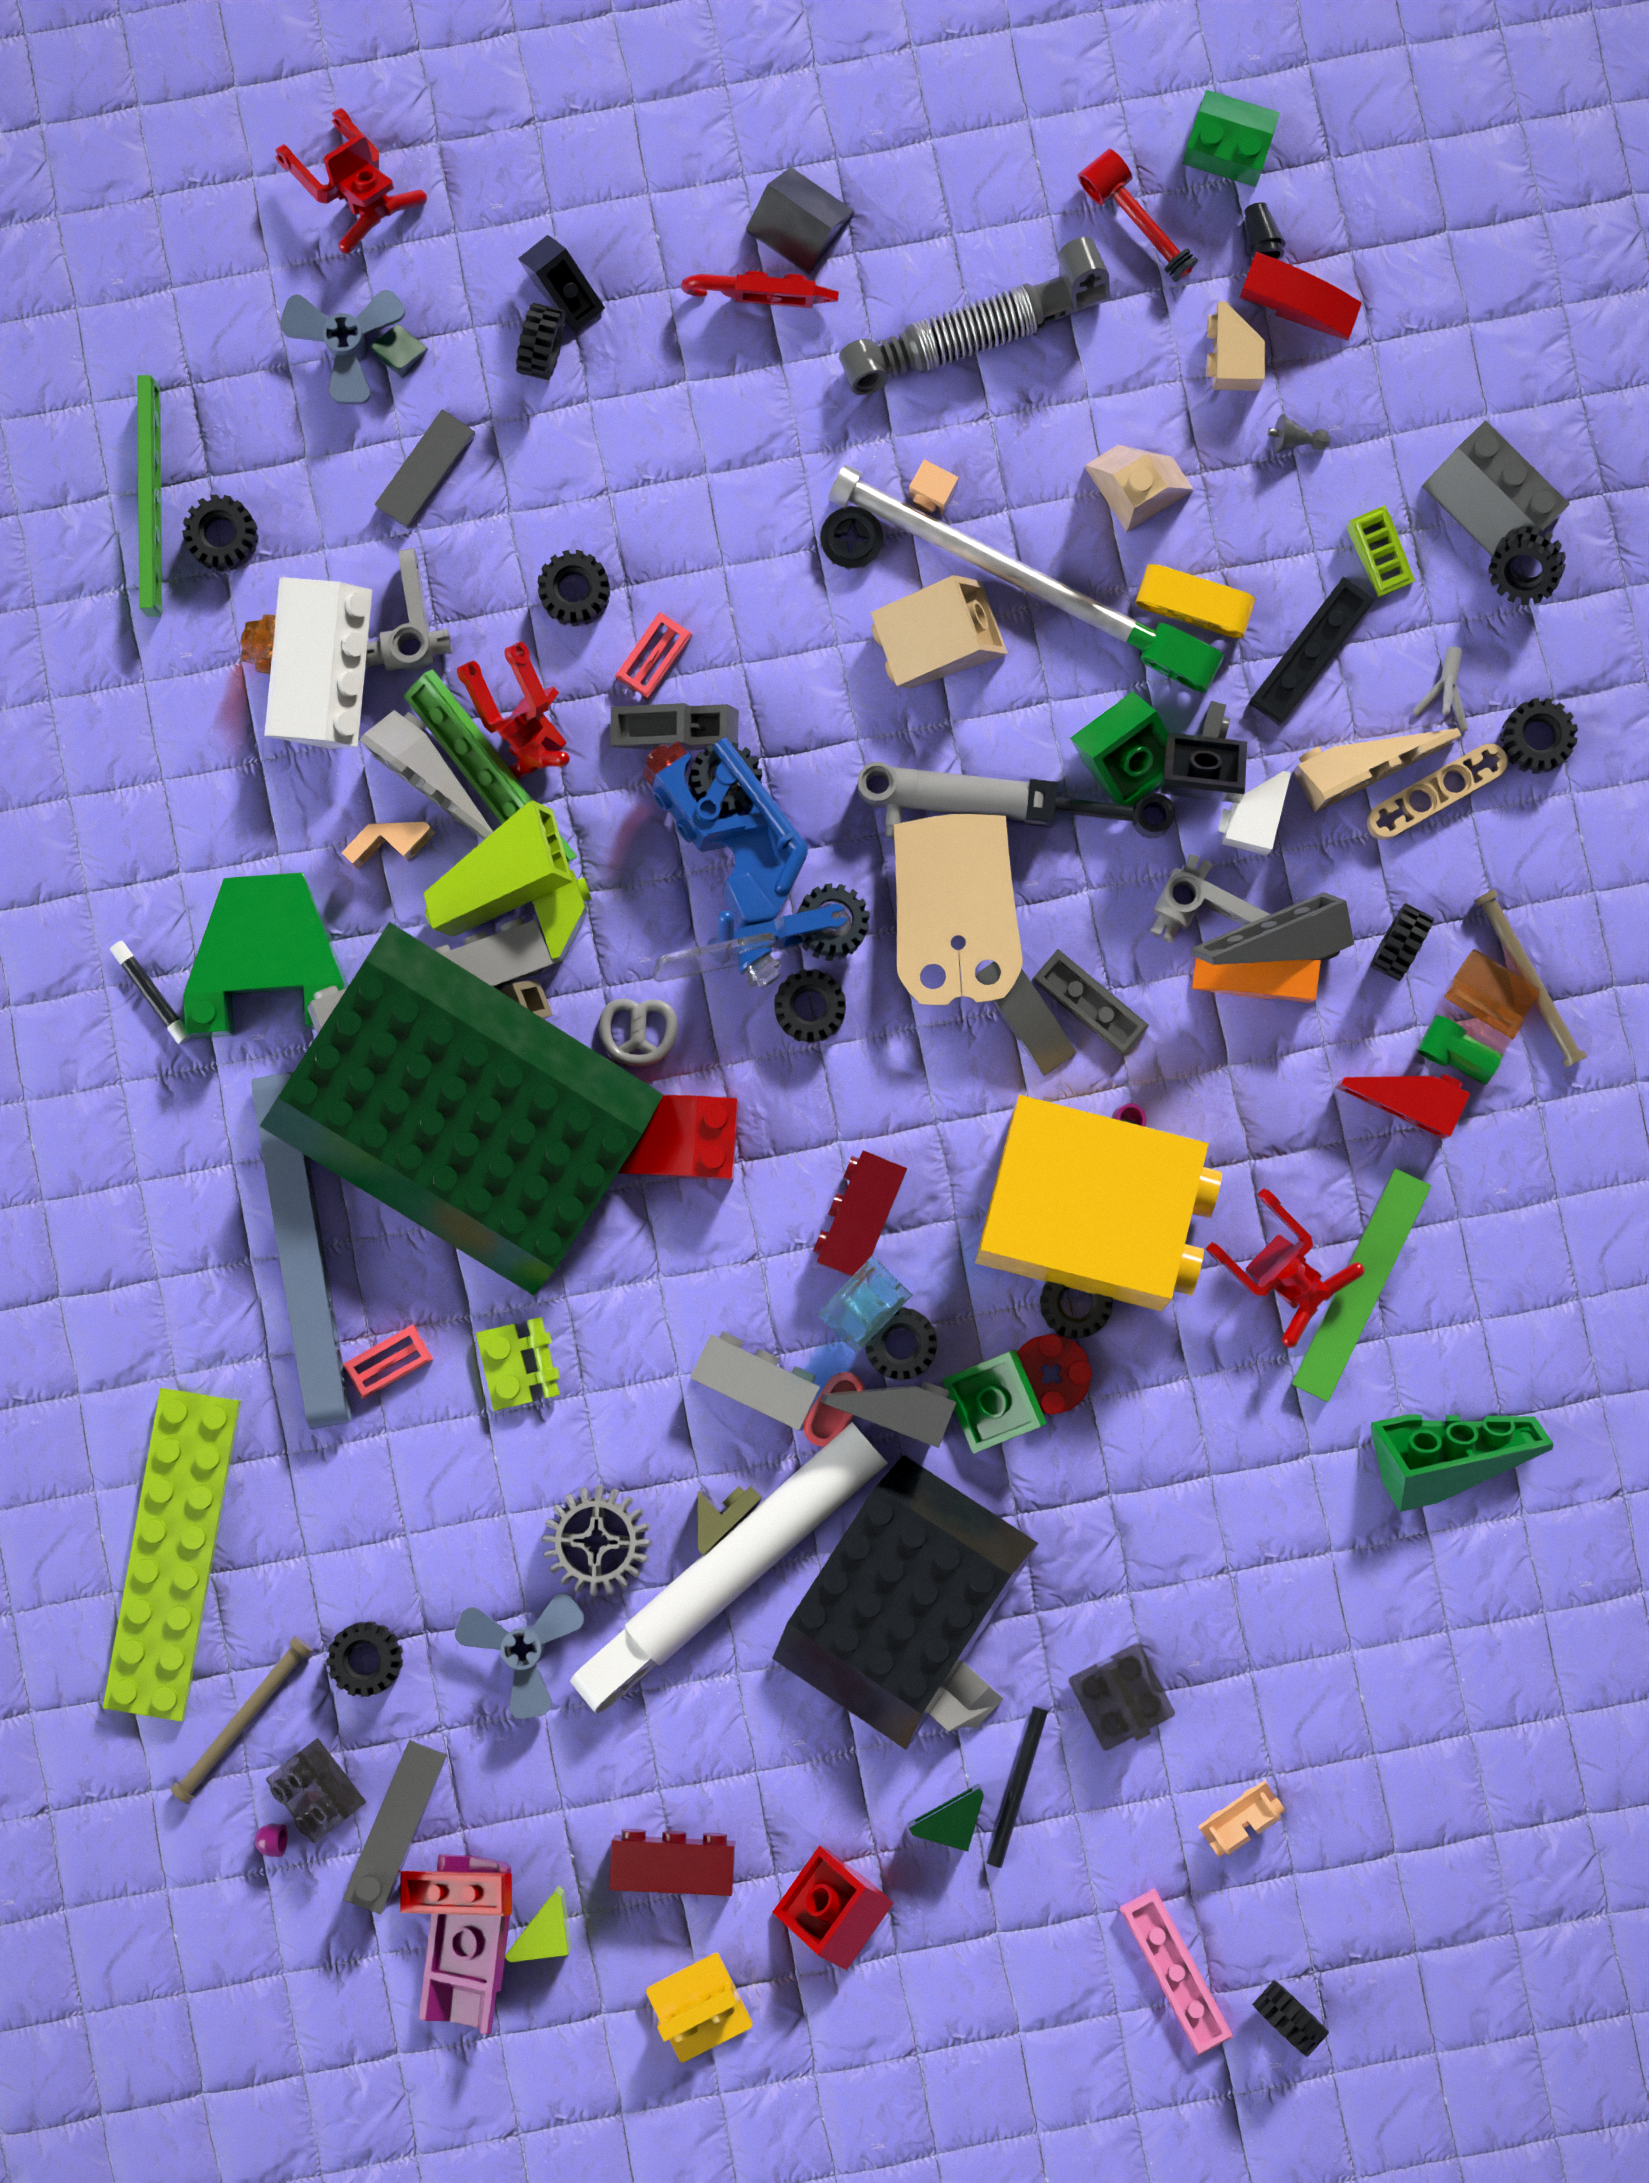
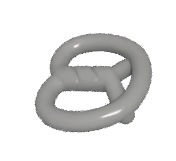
(638, 1032)

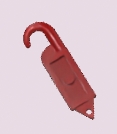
(758, 288)

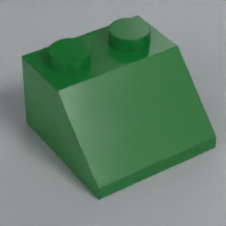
(1231, 138)
(1124, 749)

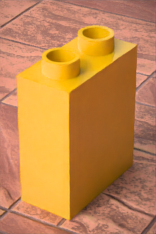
(1097, 1205)

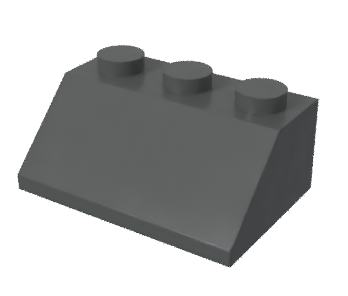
(1493, 489)

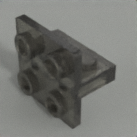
(1121, 1697)
(315, 1791)

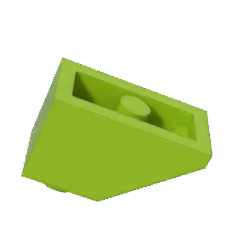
(562, 915)

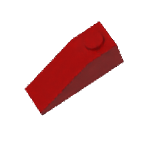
(1419, 1100)

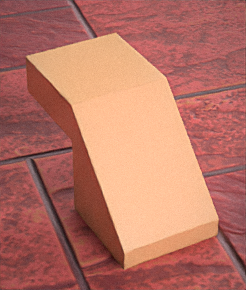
(404, 837)

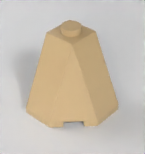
(1137, 483)

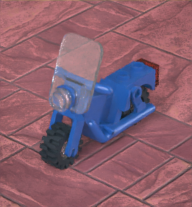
(765, 868)

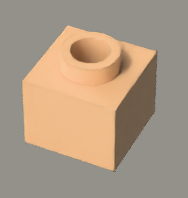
(932, 488)

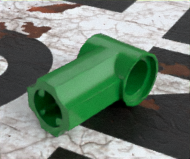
(1450, 1045)

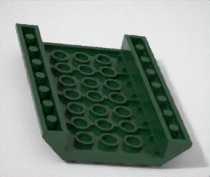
(462, 1110)

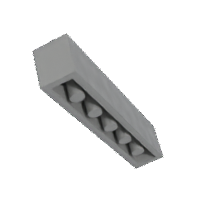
(496, 959)

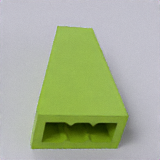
(501, 873)

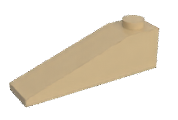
(1352, 767)

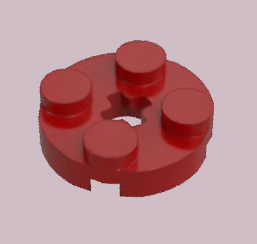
(1074, 1371)

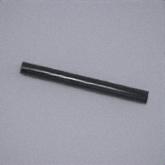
(1017, 1787)

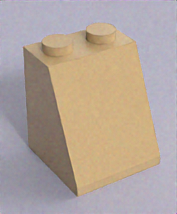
(937, 632)

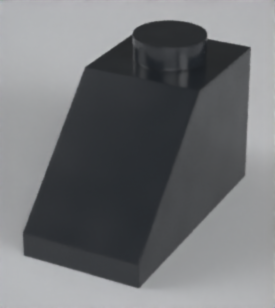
(561, 281)

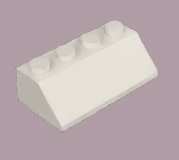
(318, 662)

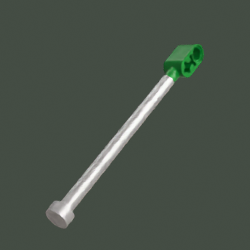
(1163, 649)

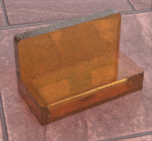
(1492, 993)

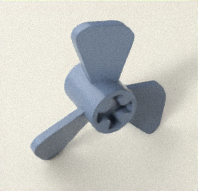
(307, 322)
(528, 1692)

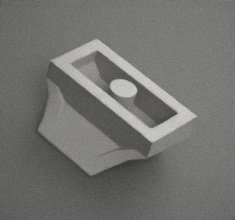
(965, 1700)

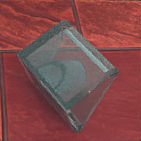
(864, 1304)

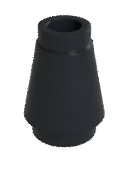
(1262, 232)

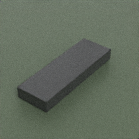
(425, 469)
(1090, 1002)

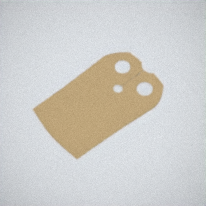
(950, 884)

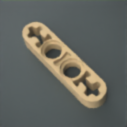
(1435, 789)

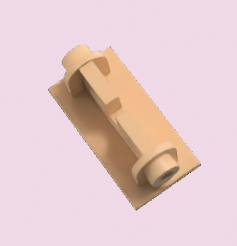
(1226, 1827)

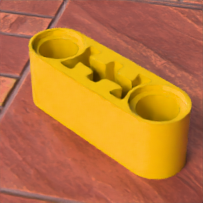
(1195, 601)

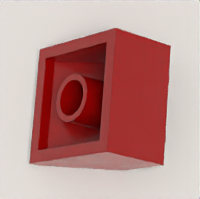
(832, 1908)

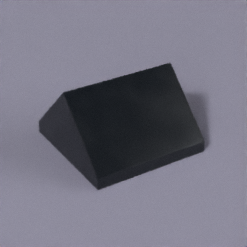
(798, 219)
(1204, 768)

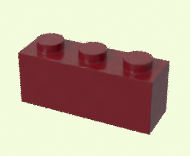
(859, 1213)
(672, 1863)

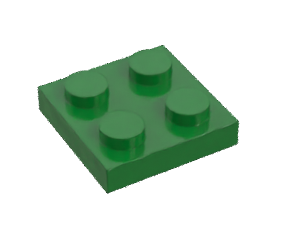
(994, 1401)

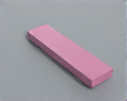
(1176, 1972)

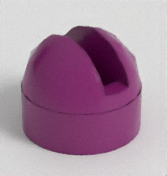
(1131, 1113)
(272, 1840)

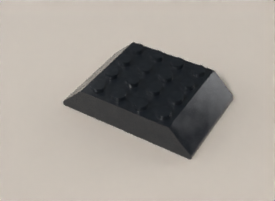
(903, 1600)

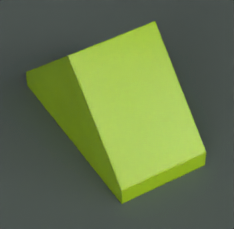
(546, 1933)

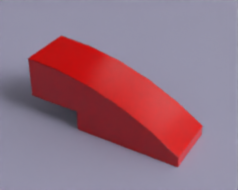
(1300, 296)

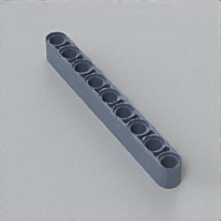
(303, 1268)

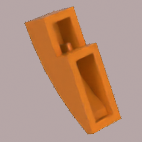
(1263, 980)

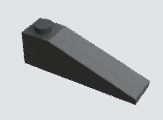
(1299, 932)
(395, 1828)

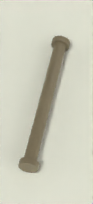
(1527, 972)
(185, 1789)

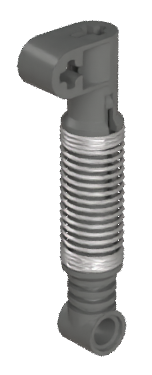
(1026, 309)

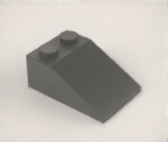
(905, 1409)

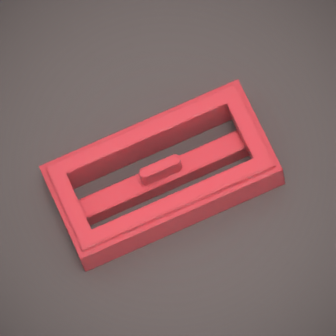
(635, 683)
(418, 1344)

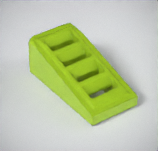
(1393, 546)

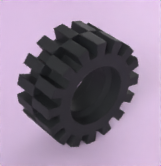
(540, 341)
(206, 514)
(1518, 584)
(574, 611)
(1549, 714)
(1402, 942)
(810, 981)
(1073, 1327)
(924, 1352)
(340, 1663)
(1290, 2018)

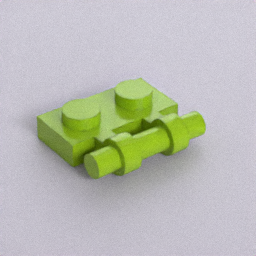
(506, 1368)

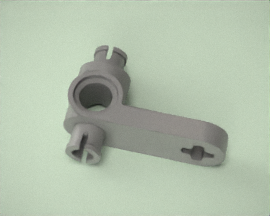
(388, 649)
(1175, 915)

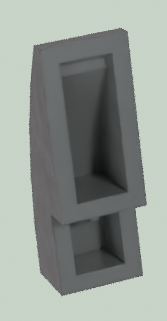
(667, 723)
(1030, 1020)

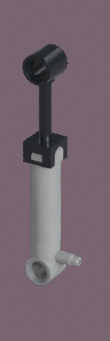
(1017, 800)

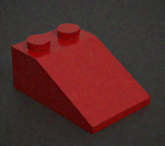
(688, 1139)

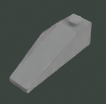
(410, 754)

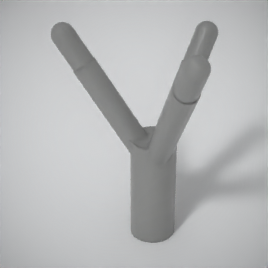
(1451, 693)

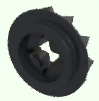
(839, 524)

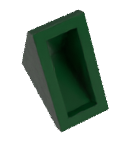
(951, 1821)

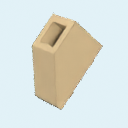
(1237, 351)

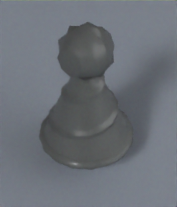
(1290, 435)

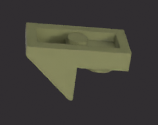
(714, 1523)

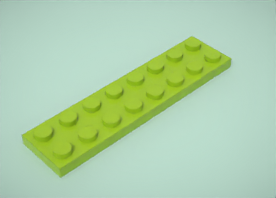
(172, 1554)

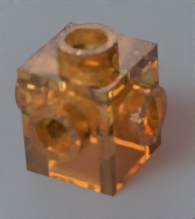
(258, 643)

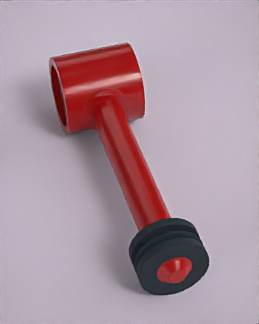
(1107, 179)

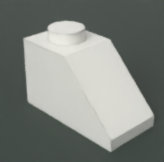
(1255, 819)

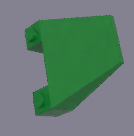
(259, 940)

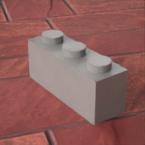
(756, 1380)

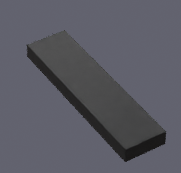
(1311, 651)

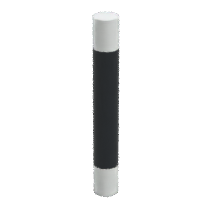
(150, 991)

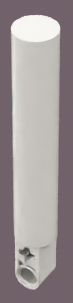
(729, 1567)

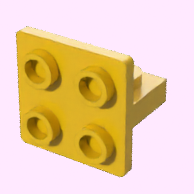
(698, 2007)

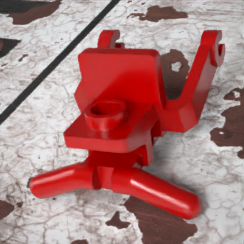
(352, 177)
(527, 728)
(1284, 1269)

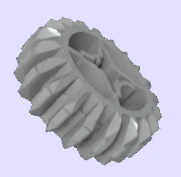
(595, 1567)

